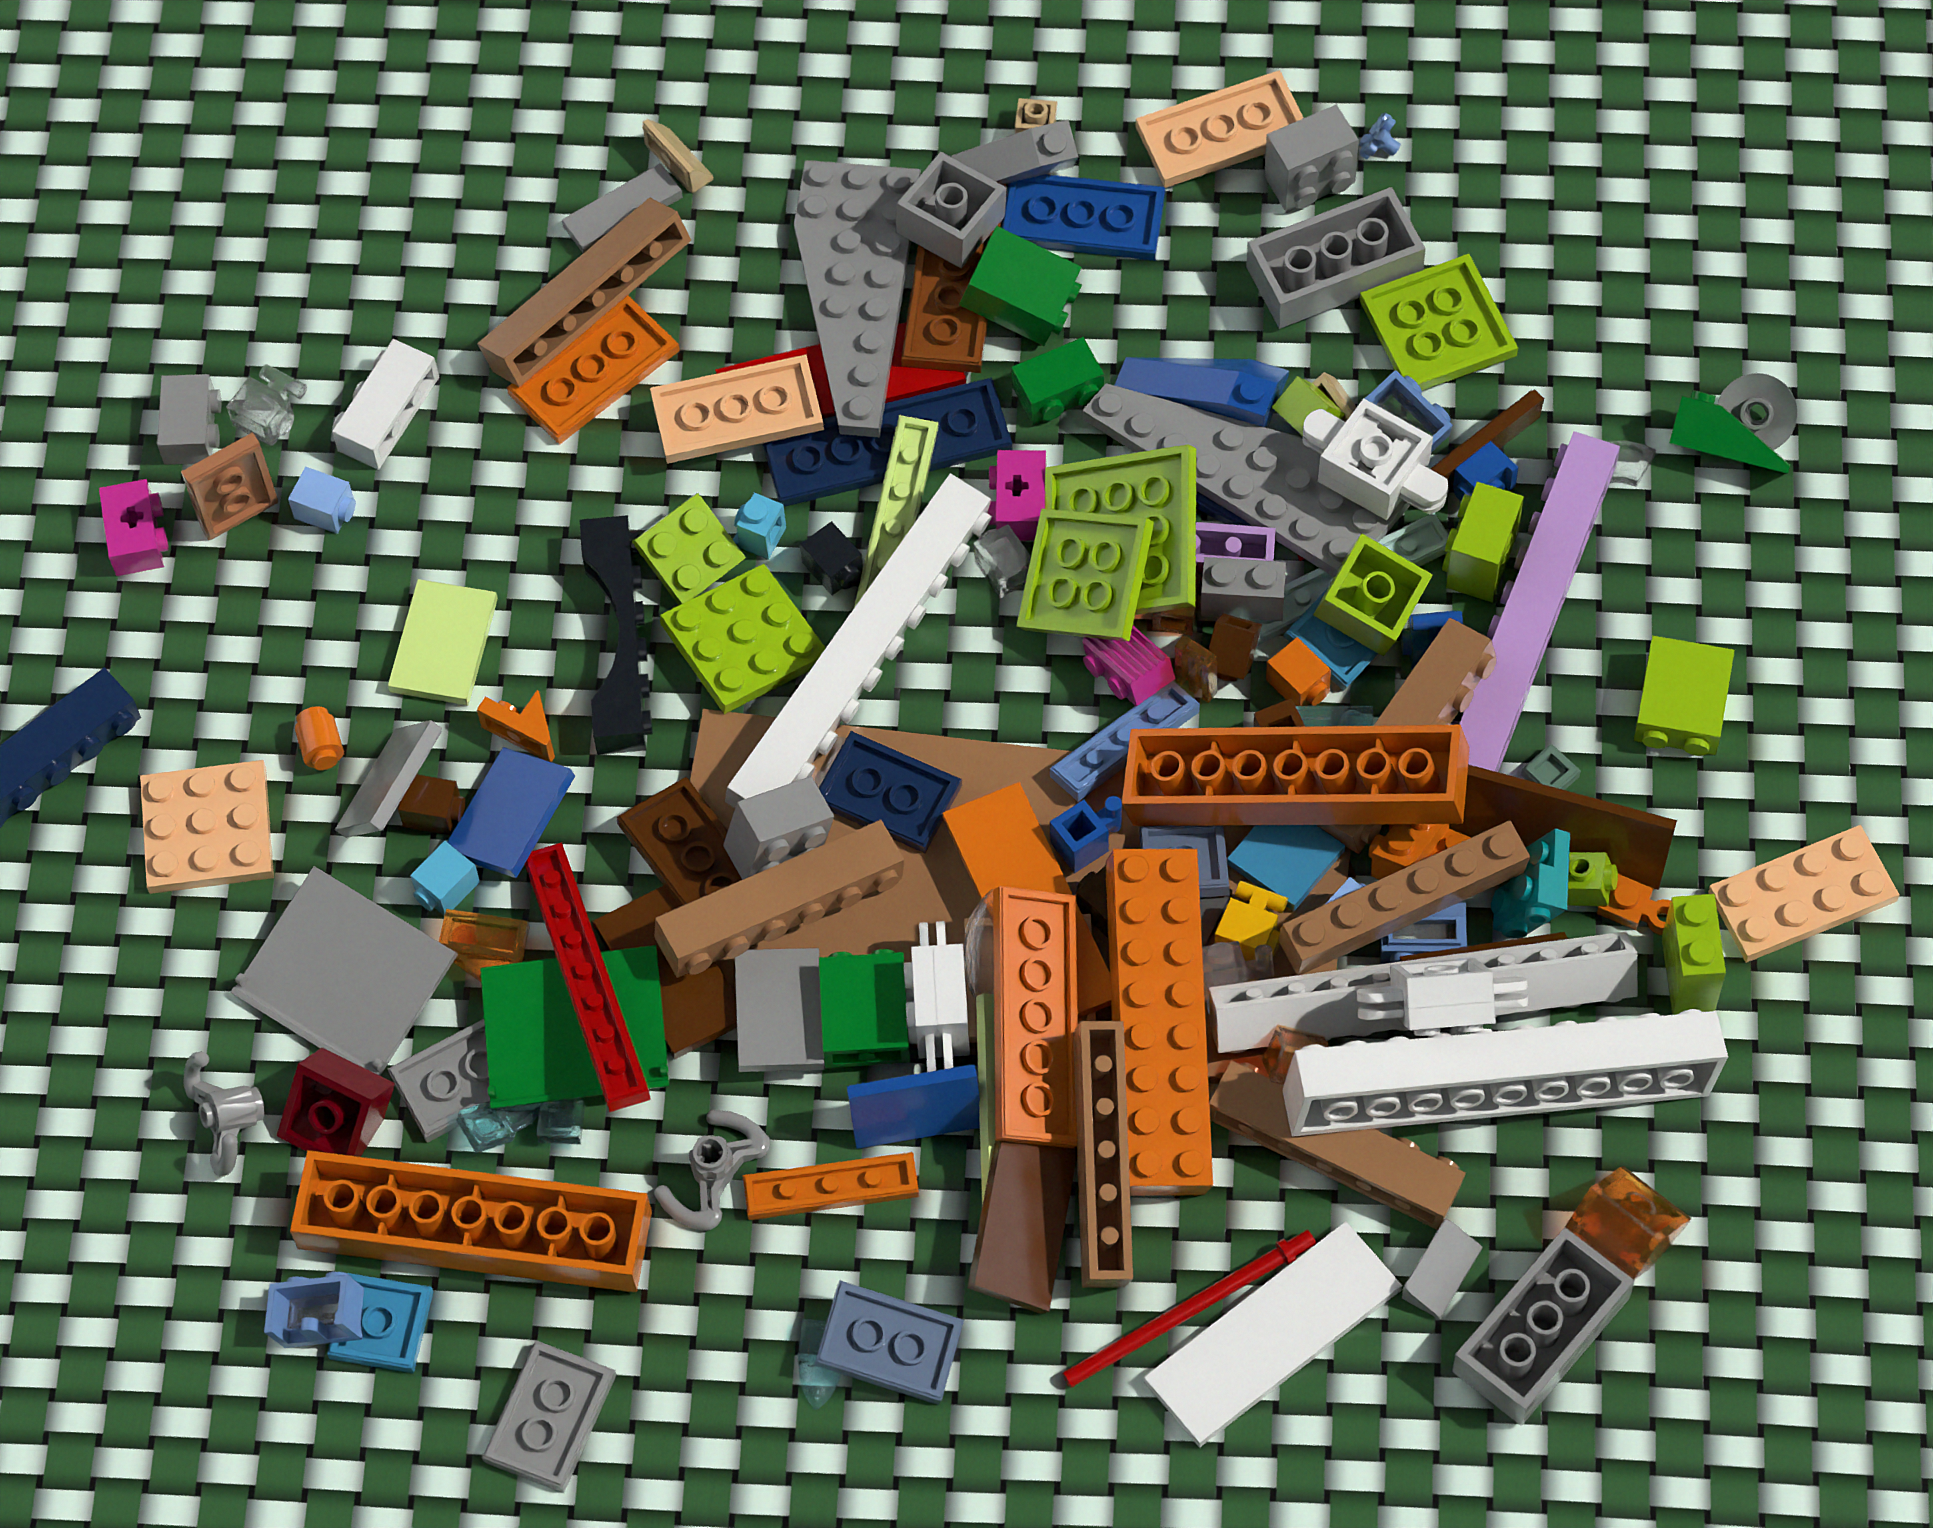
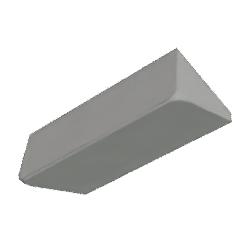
(1441, 1269)

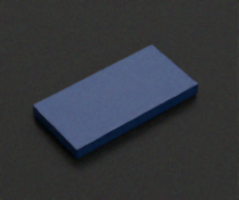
(1086, 215)

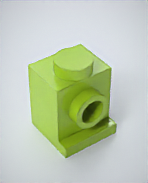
(1590, 879)

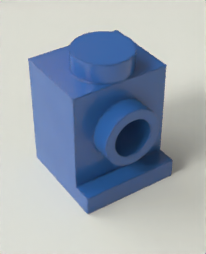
(1485, 466)

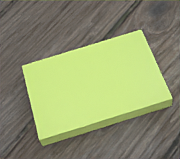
(442, 642)

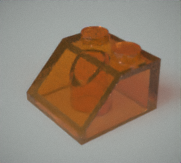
(1627, 1222)

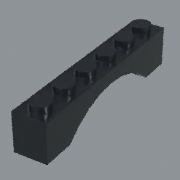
(618, 705)

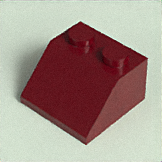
(334, 1105)

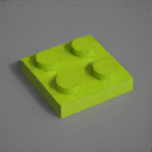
(688, 549)

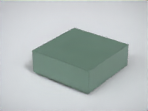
(1551, 769)

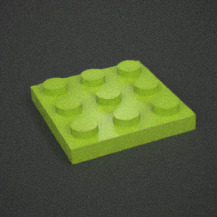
(1439, 323)
(1085, 574)
(743, 638)

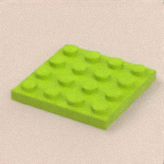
(1145, 485)

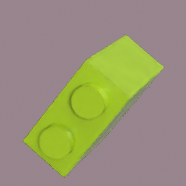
(1684, 696)
(1693, 953)

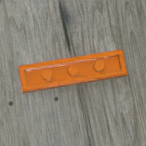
(830, 1186)

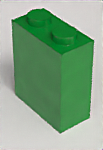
(1022, 286)
(863, 1009)

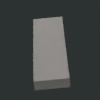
(603, 214)

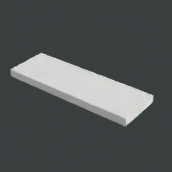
(1272, 1334)

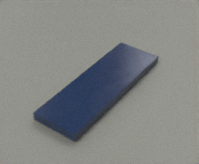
(834, 463)

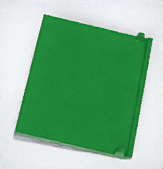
(536, 1038)

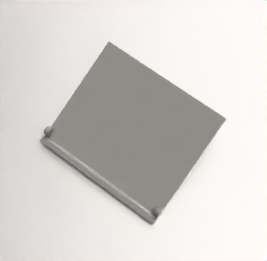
(344, 972)

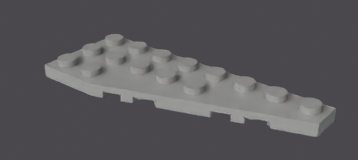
(854, 279)
(1247, 470)

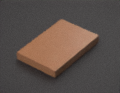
(230, 486)

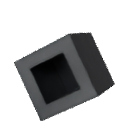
(832, 559)

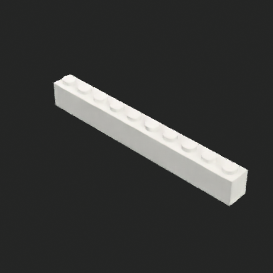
(865, 641)
(1327, 1004)

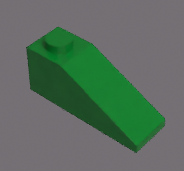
(1717, 431)

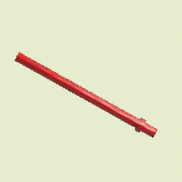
(1283, 1253)

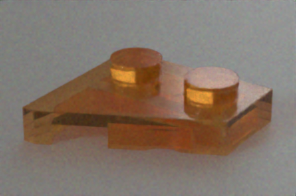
(483, 940)

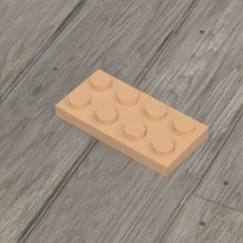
(1217, 128)
(736, 409)
(1803, 893)

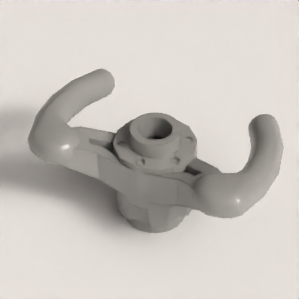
(222, 1112)
(713, 1167)

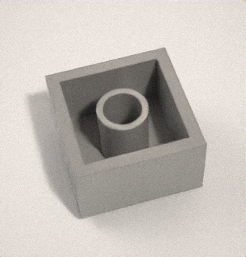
(1311, 158)
(950, 209)
(777, 826)

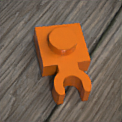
(1632, 903)

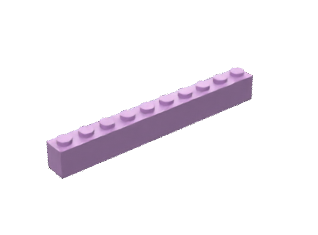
(1537, 594)

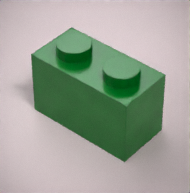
(1057, 380)

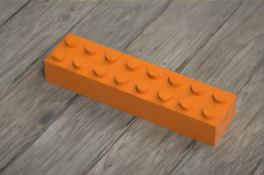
(1296, 775)
(1162, 1004)
(471, 1221)

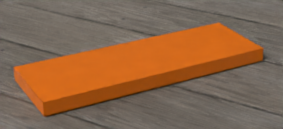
(1008, 848)
(1034, 1016)

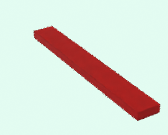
(586, 978)

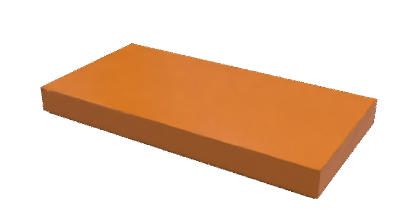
(595, 370)

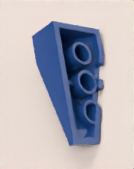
(1221, 386)

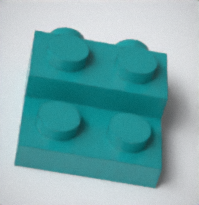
(1536, 893)

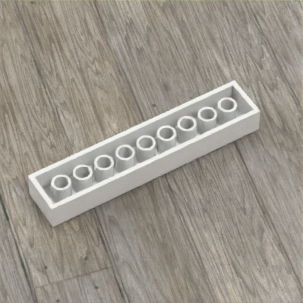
(1503, 1072)

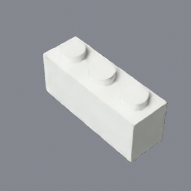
(385, 403)

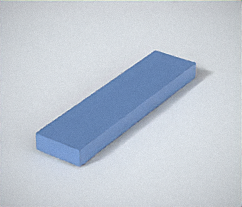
(1108, 750)

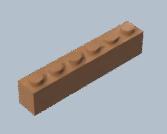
(584, 292)
(1431, 696)
(1403, 898)
(779, 899)
(1102, 1154)
(1360, 1159)

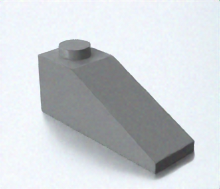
(1024, 154)

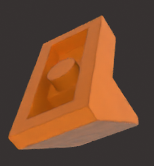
(524, 730)

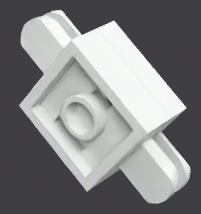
(1386, 445)
(1442, 995)
(937, 999)

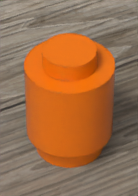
(318, 738)

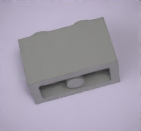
(187, 418)
(1243, 588)

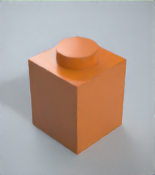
(1299, 674)

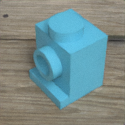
(759, 525)

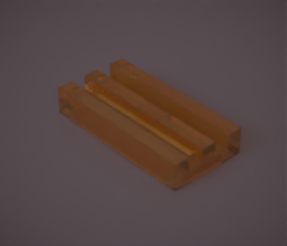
(1189, 665)

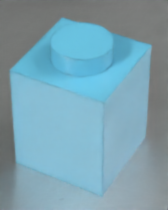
(444, 879)

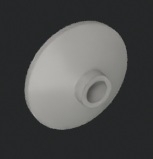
(1772, 396)

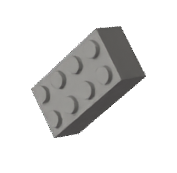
(1334, 257)
(1542, 1326)

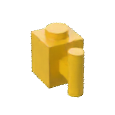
(1251, 922)

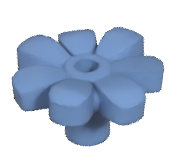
(1379, 138)

